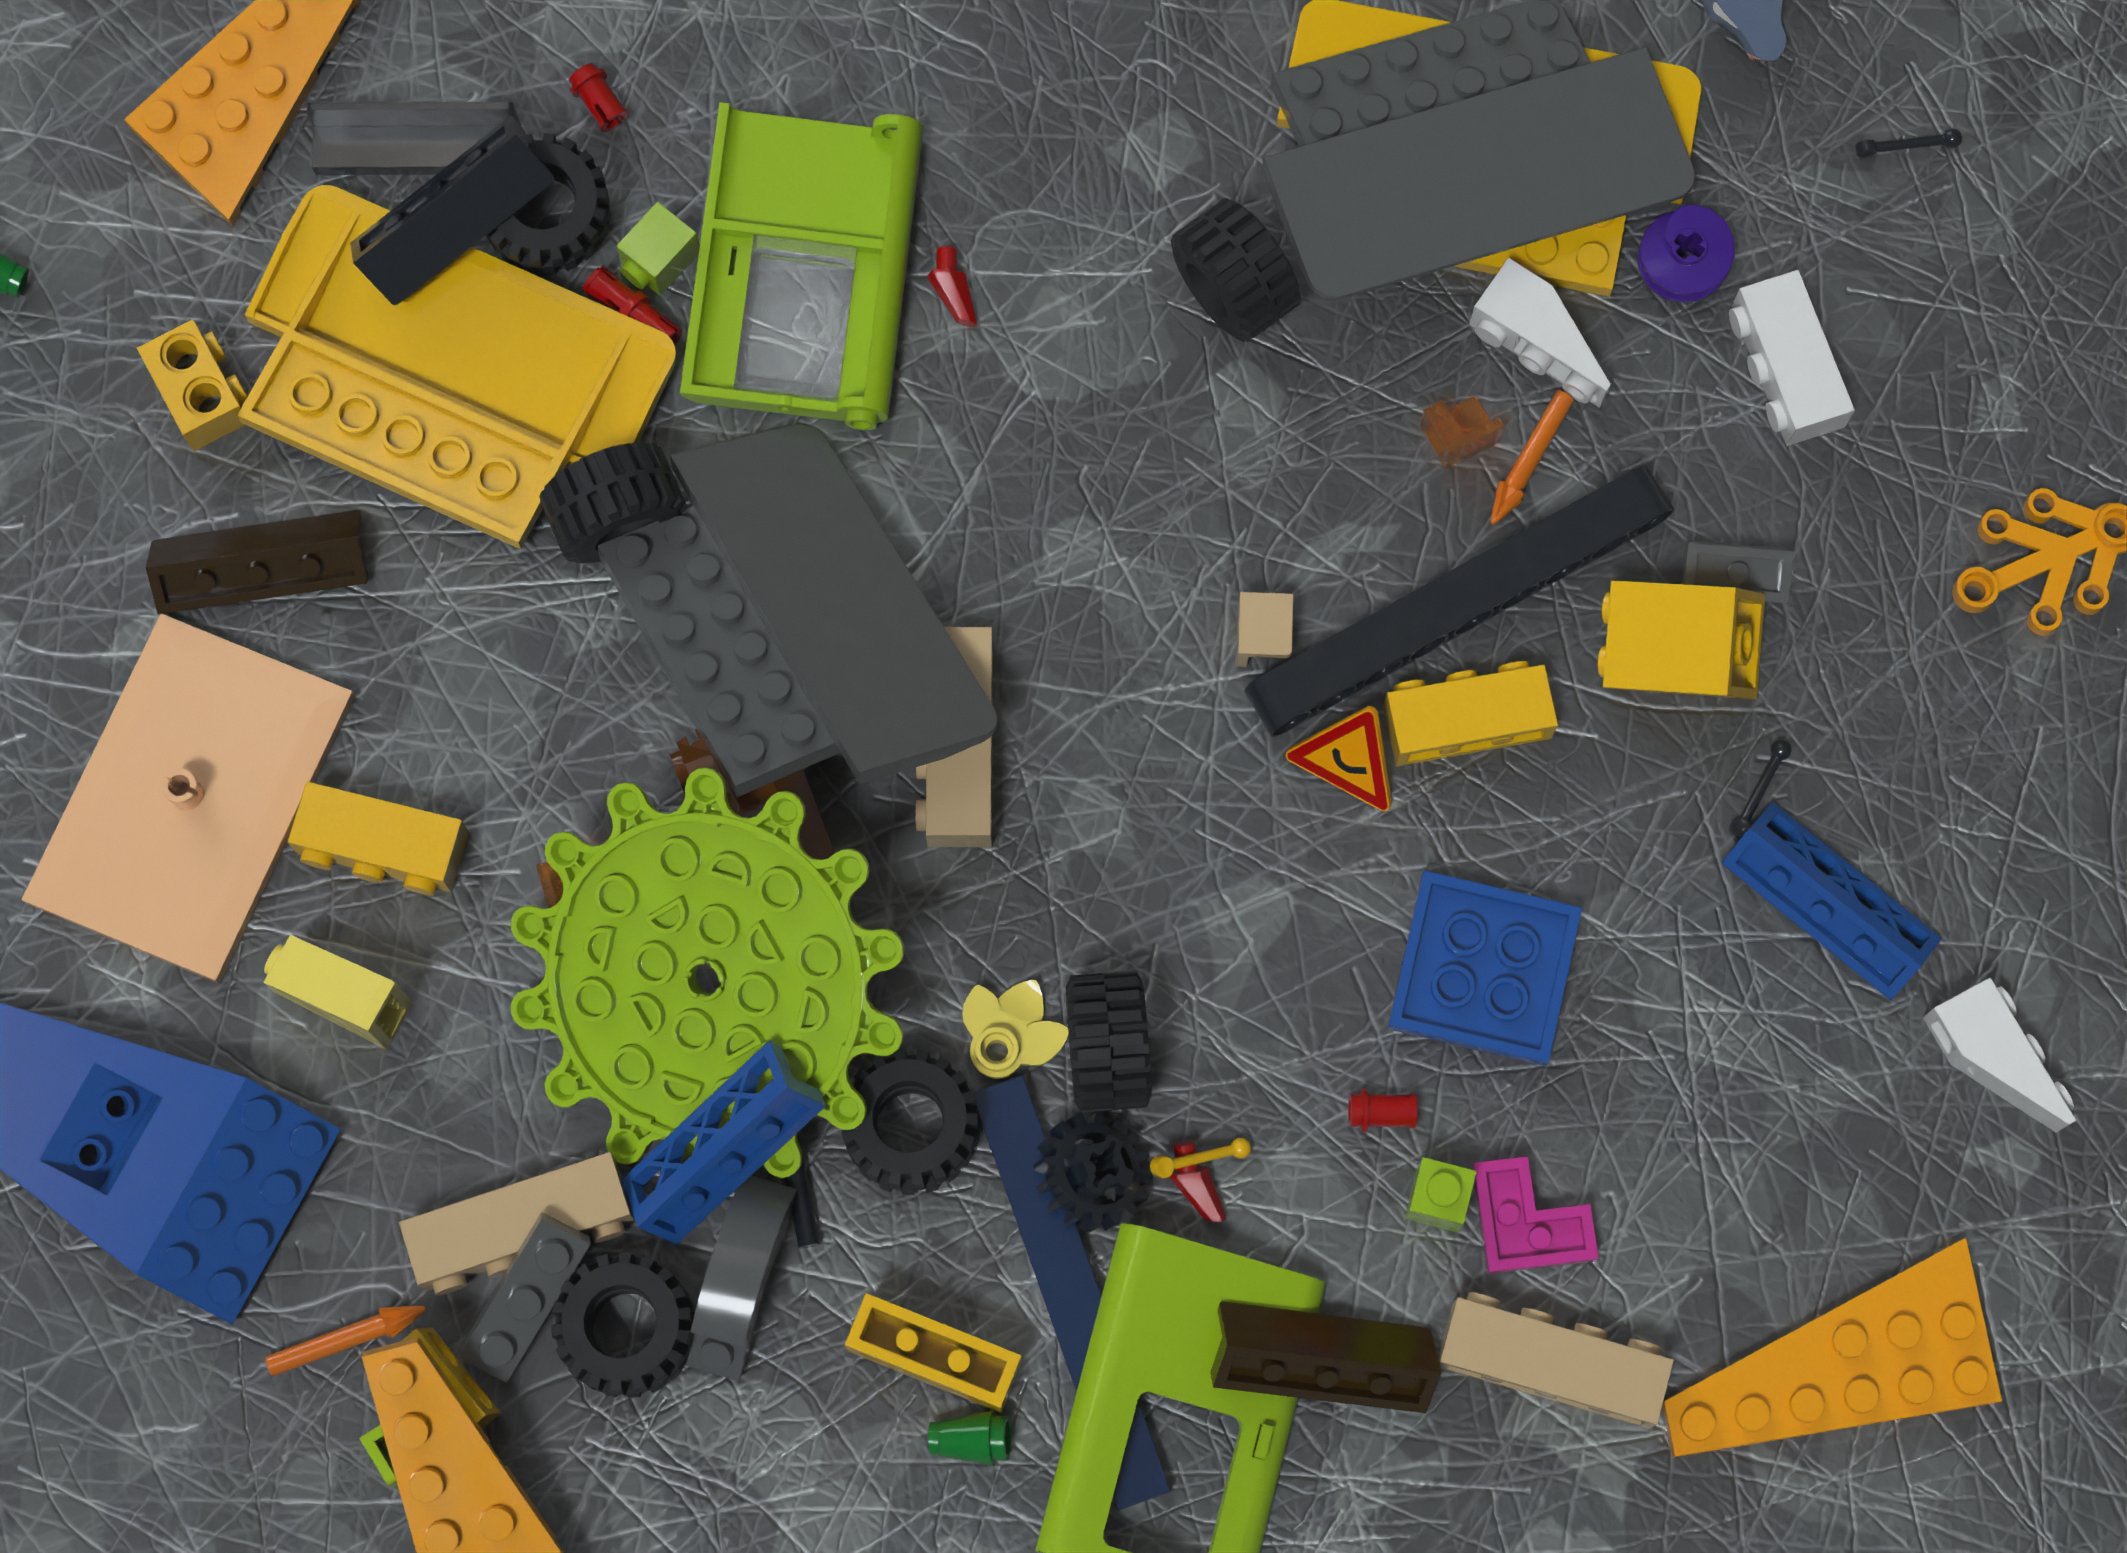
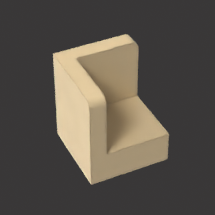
(1264, 626)

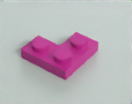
(1518, 1235)

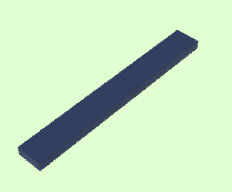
(1059, 1265)

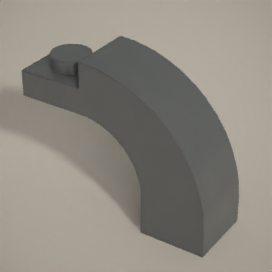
(738, 1275)

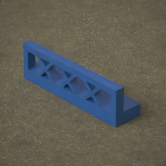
(1829, 904)
(723, 1155)

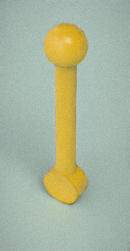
(1164, 1166)

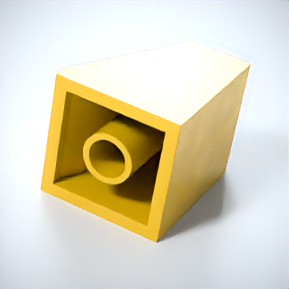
(1682, 639)

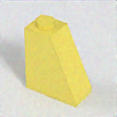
(337, 990)

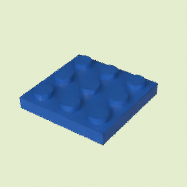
(1485, 968)

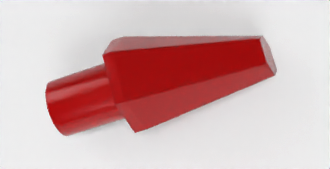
(952, 286)
(1197, 1184)

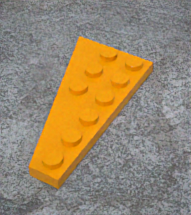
(239, 97)
(1879, 1358)
(444, 1467)

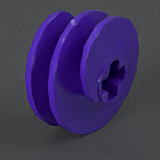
(1701, 272)

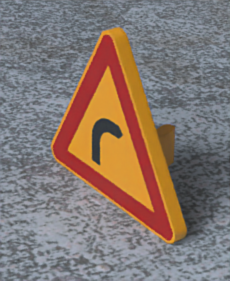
(1349, 757)

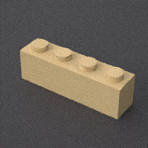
(960, 786)
(491, 1227)
(1554, 1361)

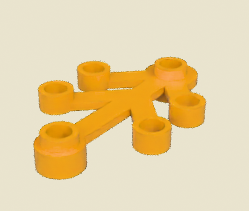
(2053, 554)

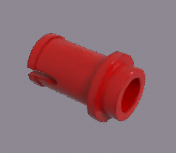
(591, 86)
(1381, 1110)

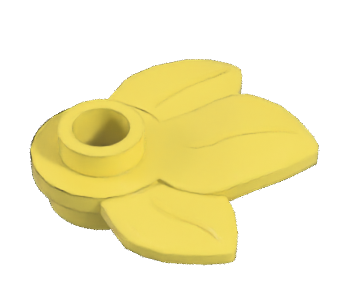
(1013, 1022)

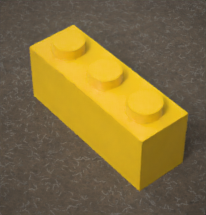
(1469, 713)
(378, 839)
(933, 1353)

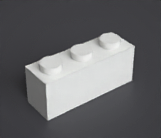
(1790, 358)

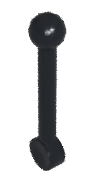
(1951, 139)
(1780, 751)

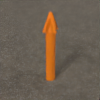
(1510, 491)
(389, 1321)

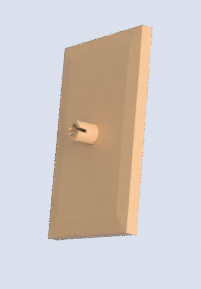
(188, 798)

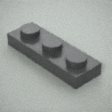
(523, 1297)

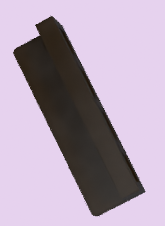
(256, 562)
(1325, 1357)

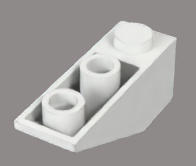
(1535, 325)
(1990, 1047)

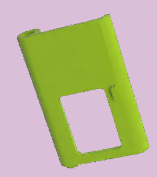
(1161, 1337)

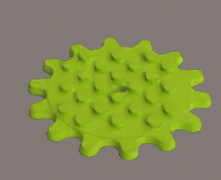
(689, 895)

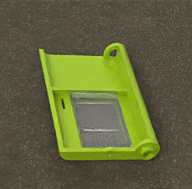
(819, 269)

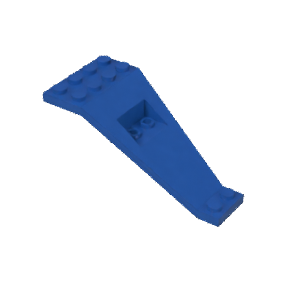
(183, 1179)

